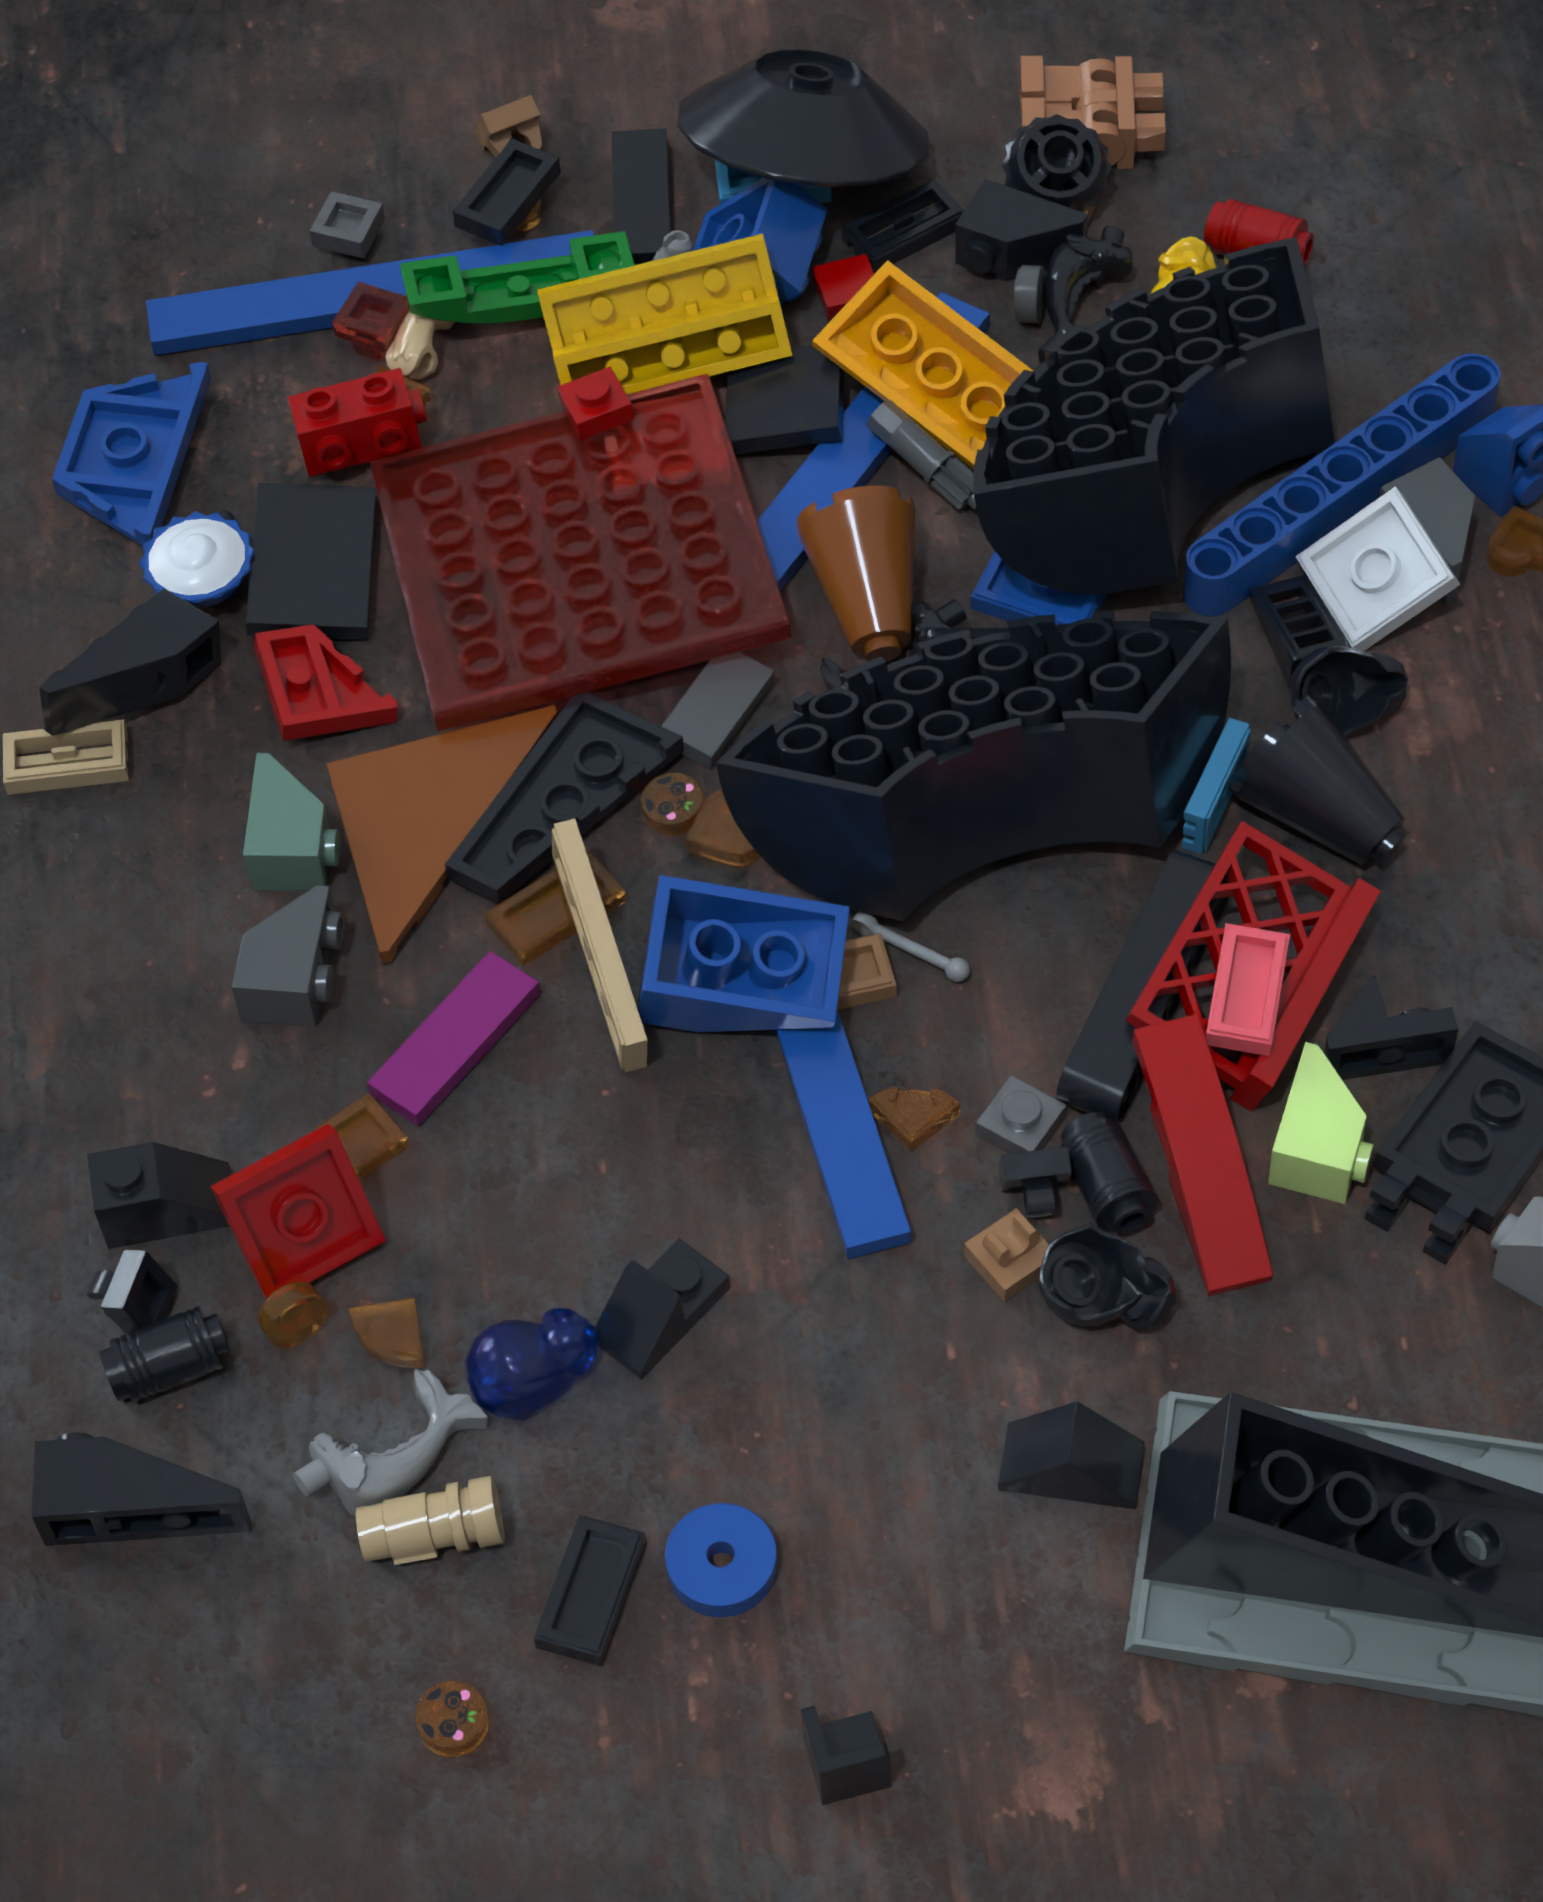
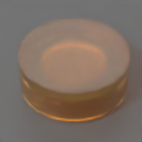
(292, 1314)

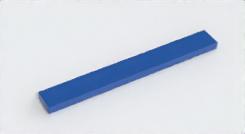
(306, 300)
(834, 468)

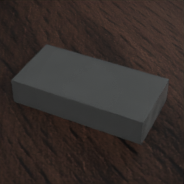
(718, 705)

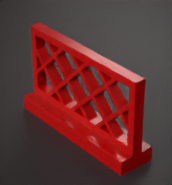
(1306, 975)

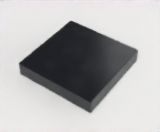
(785, 402)

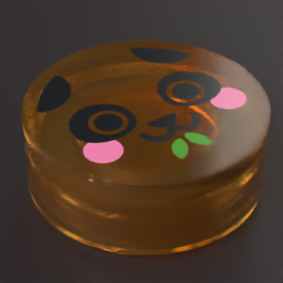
(671, 803)
(452, 1718)

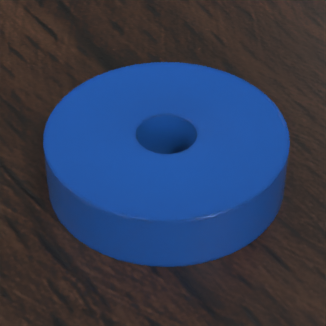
(729, 1588)

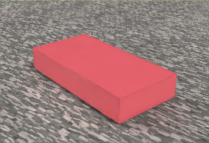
(1247, 989)

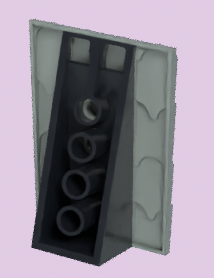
(1342, 1552)

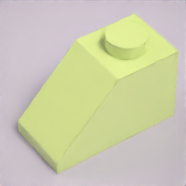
(1320, 1133)

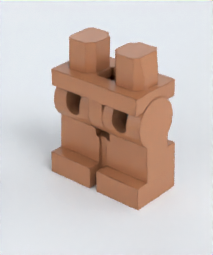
(1102, 98)

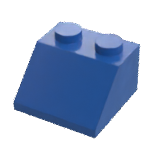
(788, 222)

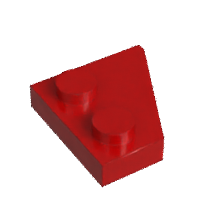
(316, 686)

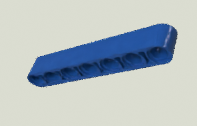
(1337, 484)

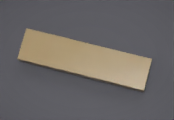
(599, 946)

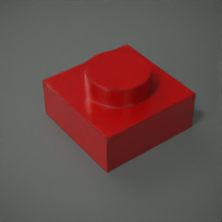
(595, 403)

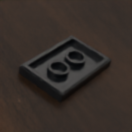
(312, 559)

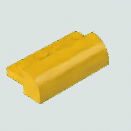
(669, 317)

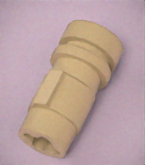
(421, 1523)

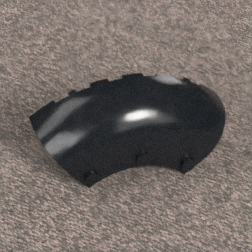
(1152, 422)
(983, 754)

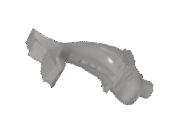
(373, 1477)

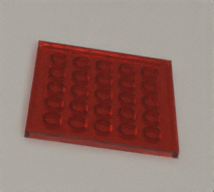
(574, 560)

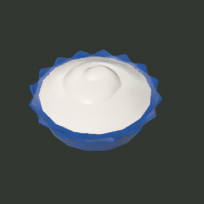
(198, 558)

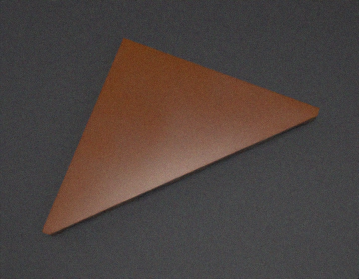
(416, 805)

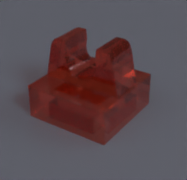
(370, 319)

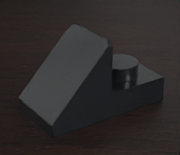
(1373, 1044)
(658, 1306)

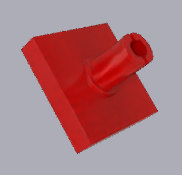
(298, 1212)

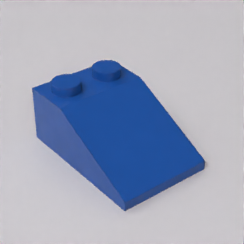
(740, 959)

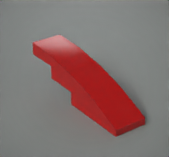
(1202, 1155)

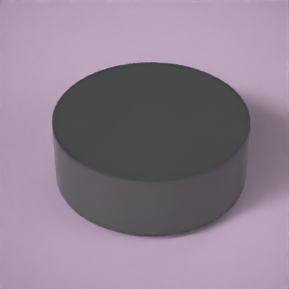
(1029, 294)

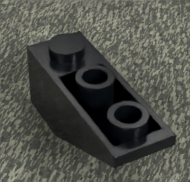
(137, 664)

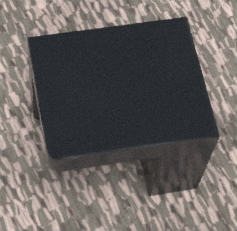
(845, 1756)

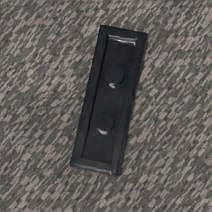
(641, 190)

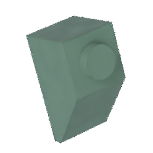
(286, 832)

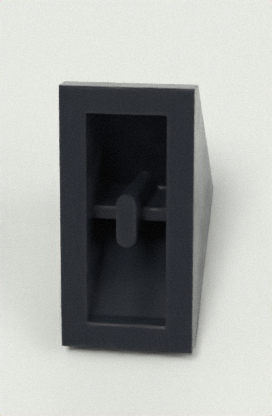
(1072, 1457)

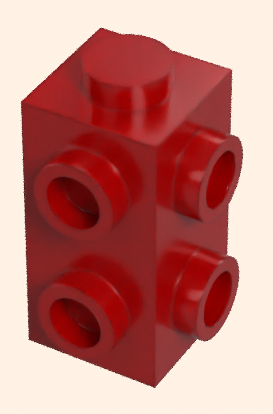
(357, 421)

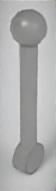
(956, 968)

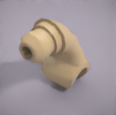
(413, 346)

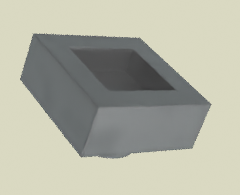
(347, 224)
(1020, 1118)

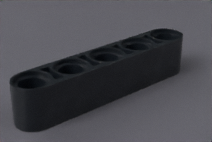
(1104, 1064)

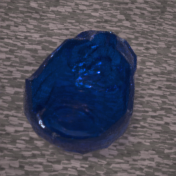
(529, 1364)

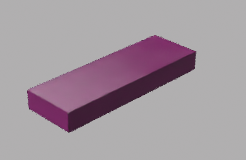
(453, 1038)

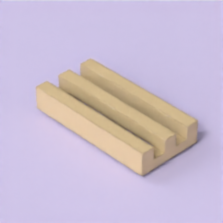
(65, 764)

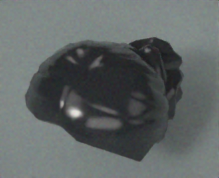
(1350, 685)
(1103, 1277)

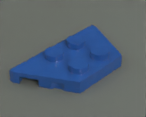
(130, 449)

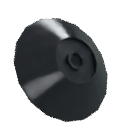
(804, 122)

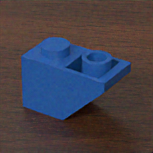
(1503, 457)

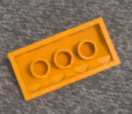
(922, 359)

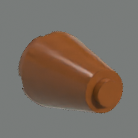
(865, 565)

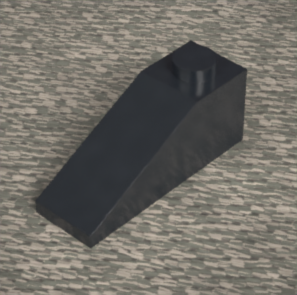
(112, 1492)

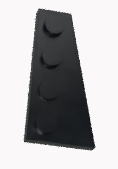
(576, 770)

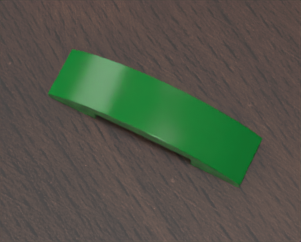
(505, 291)

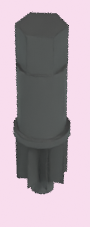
(924, 454)

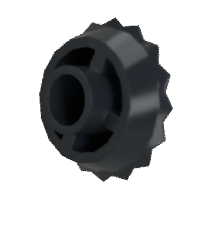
(1058, 162)

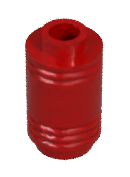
(1242, 225)

